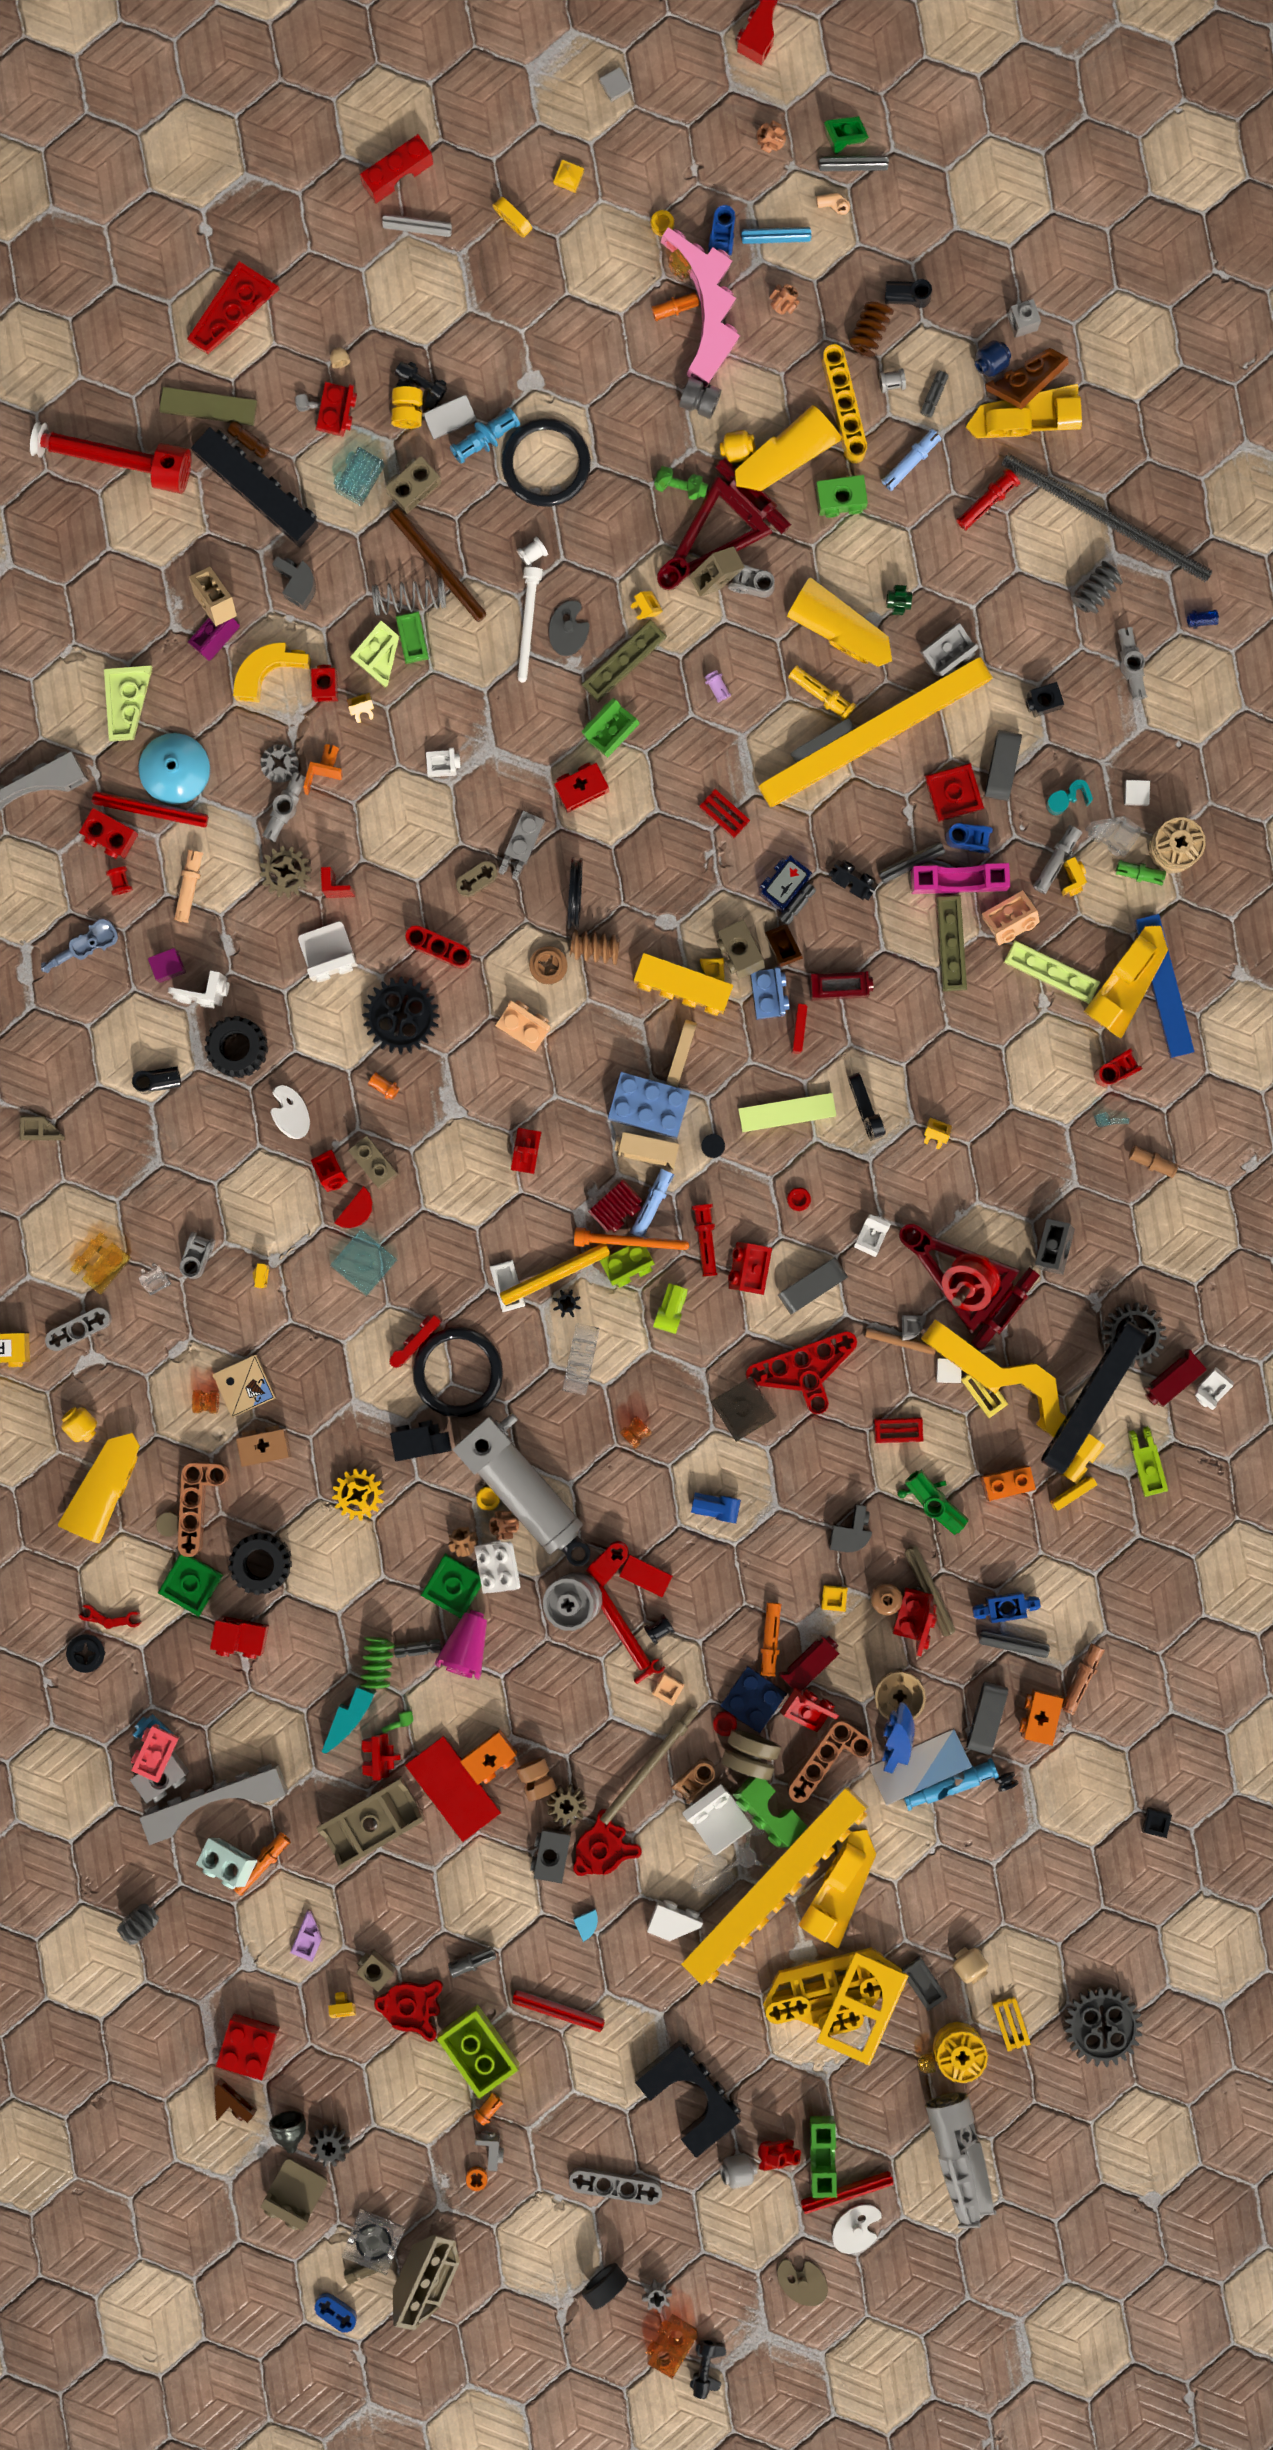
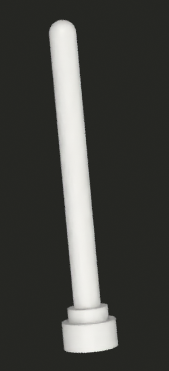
(532, 577)

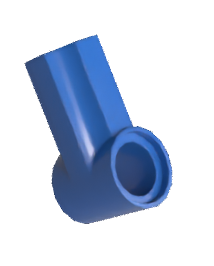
(721, 1507)

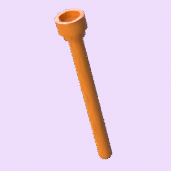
(585, 1237)

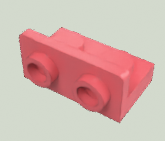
(155, 1753)

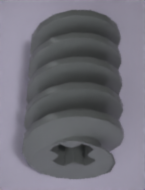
(1097, 587)

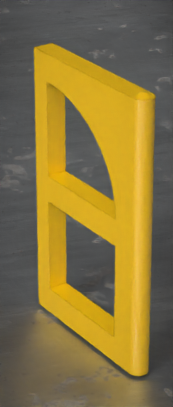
(891, 1984)

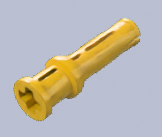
(831, 699)

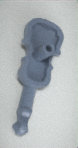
(100, 935)

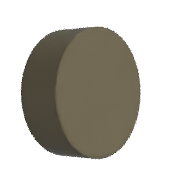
(168, 1524)

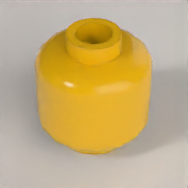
(738, 446)
(79, 1424)

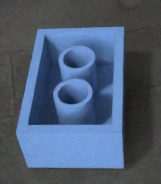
(648, 1105)

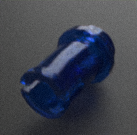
(1204, 618)

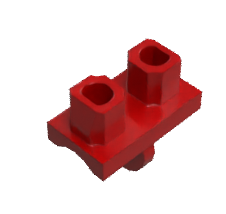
(526, 1151)
(382, 1756)
(778, 2154)

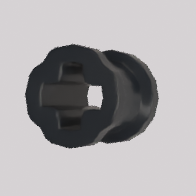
(659, 1629)

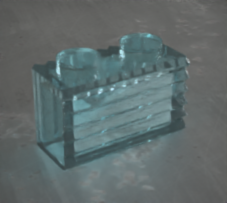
(358, 476)

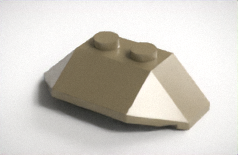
(424, 2281)

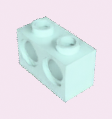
(227, 1858)

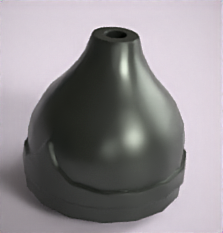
(288, 2129)

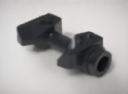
(409, 375)
(702, 2382)

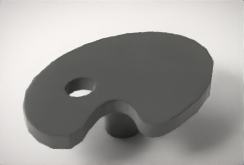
(567, 636)

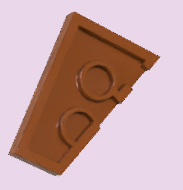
(1025, 383)

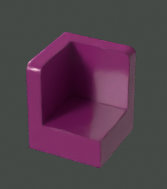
(166, 965)

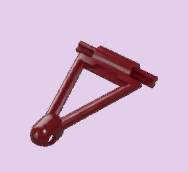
(749, 504)
(1002, 1305)

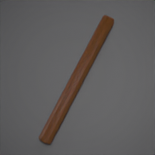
(437, 564)

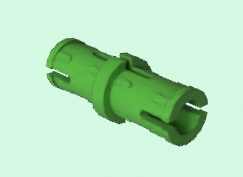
(1140, 872)

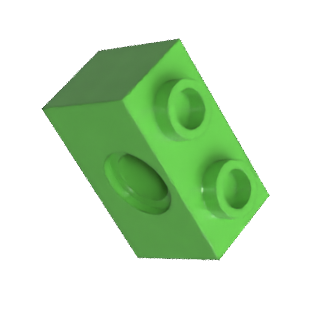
(852, 487)

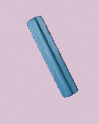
(776, 235)

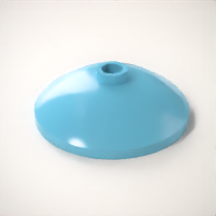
(183, 781)

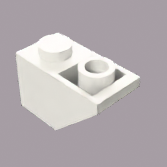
(670, 1922)

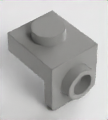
(496, 2154)

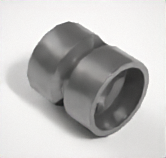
(700, 398)

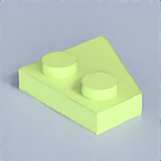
(377, 653)

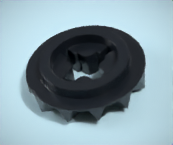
(78, 1661)

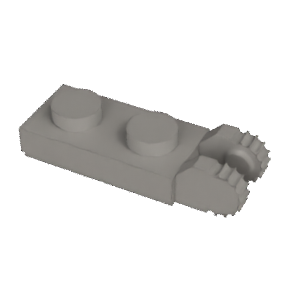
(522, 843)

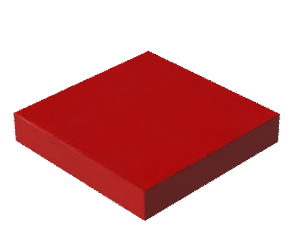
(954, 792)

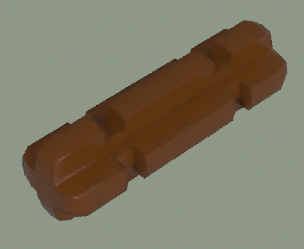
(248, 439)

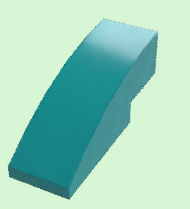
(348, 1717)

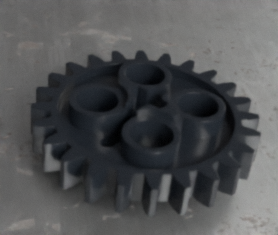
(380, 1010)

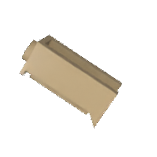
(647, 1149)

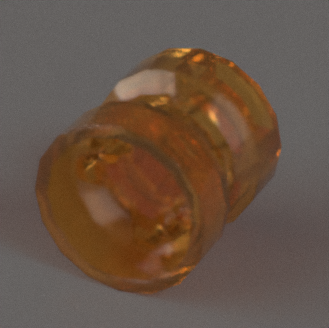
(205, 1401)
(635, 1432)

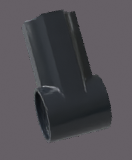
(904, 293)
(159, 1079)

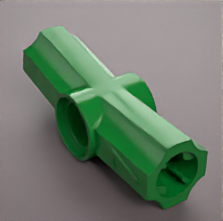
(926, 1492)

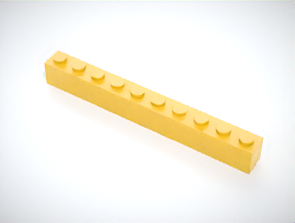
(775, 1885)

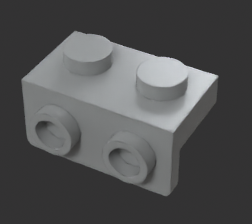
(949, 650)

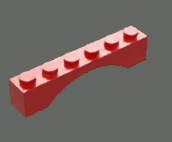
(758, 36)

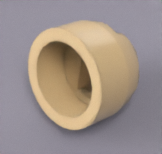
(339, 358)

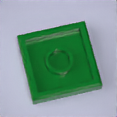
(190, 1584)
(452, 1586)

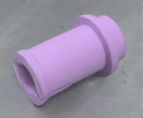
(717, 686)

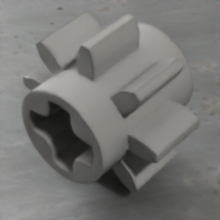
(650, 2297)

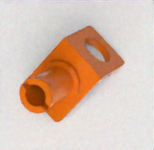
(324, 768)

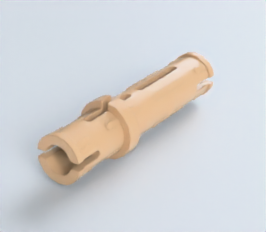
(188, 886)

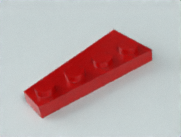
(233, 304)

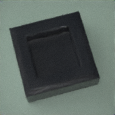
(1156, 1823)

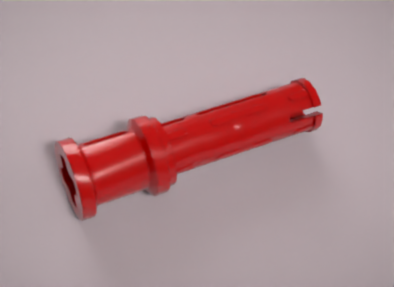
(995, 492)
(704, 1228)

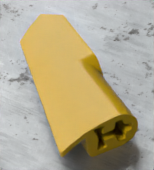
(1047, 411)
(788, 451)
(840, 624)
(1127, 985)
(99, 1492)
(842, 1886)

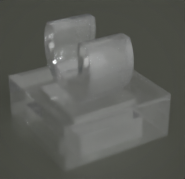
(154, 1280)

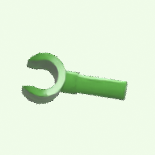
(405, 1718)

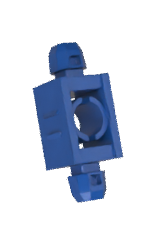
(981, 1611)

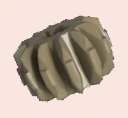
(559, 1809)

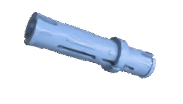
(918, 453)
(654, 1198)

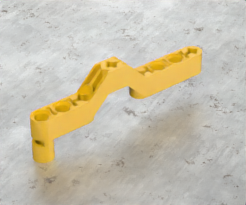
(1028, 1375)

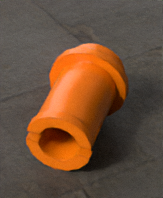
(383, 1086)
(488, 2109)

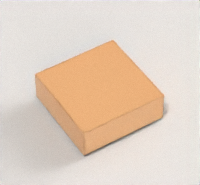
(668, 1689)

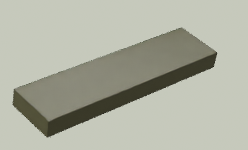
(208, 406)
(624, 661)
(951, 943)

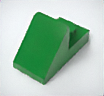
(845, 132)

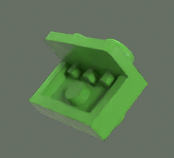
(610, 727)

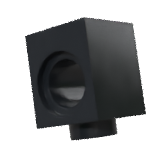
(1053, 694)

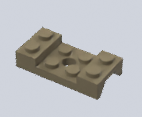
(391, 1808)

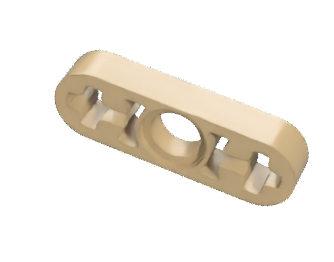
(681, 1053)

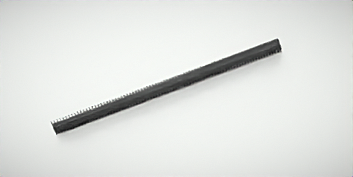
(1103, 515)

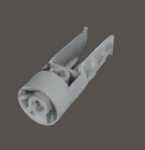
(961, 2157)

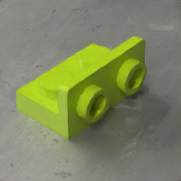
(627, 1263)

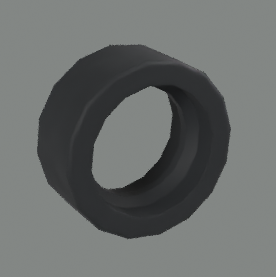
(604, 2286)

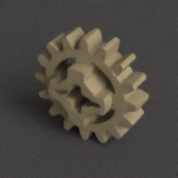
(288, 861)

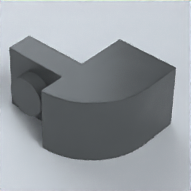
(302, 582)
(851, 1538)

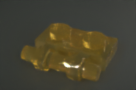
(105, 1268)

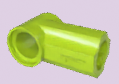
(669, 1313)

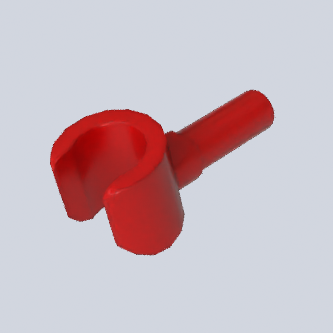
(648, 1672)

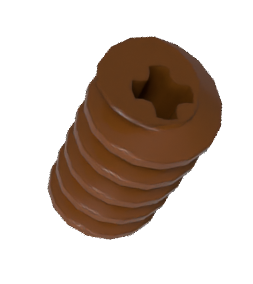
(868, 328)

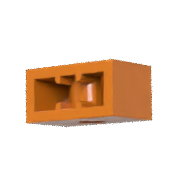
(1008, 1483)
(1045, 1730)
(495, 1745)

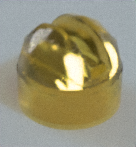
(926, 2063)

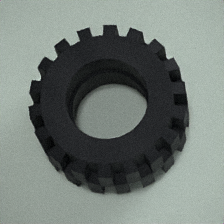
(219, 1035)
(240, 1570)

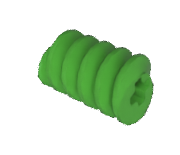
(377, 1663)

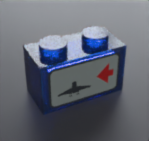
(785, 883)

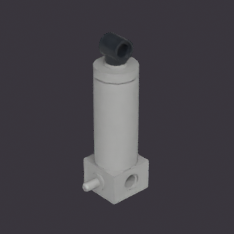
(522, 1488)

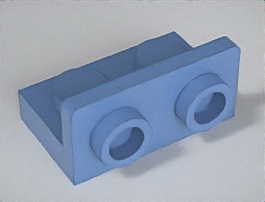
(769, 993)

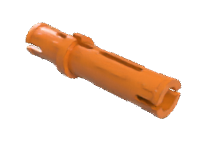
(770, 1643)
(268, 1855)

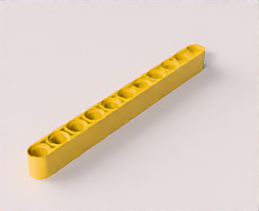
(875, 732)

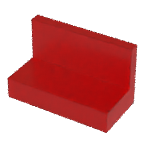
(329, 887)

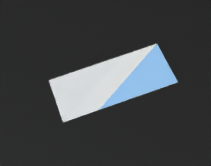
(927, 1765)

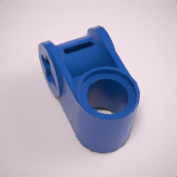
(722, 233)
(971, 837)

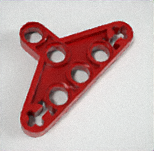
(818, 1366)

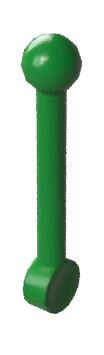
(902, 1492)

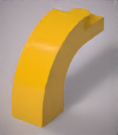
(260, 663)

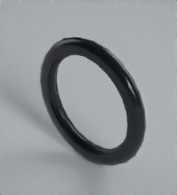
(554, 499)
(419, 1375)

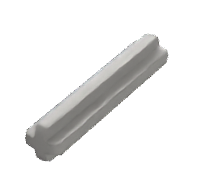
(417, 225)

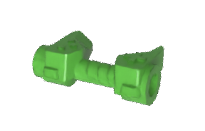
(694, 486)

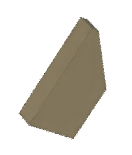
(38, 1129)

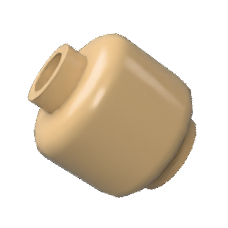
(970, 1965)

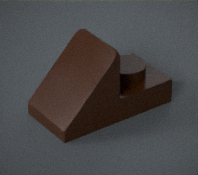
(783, 945)
(227, 2098)

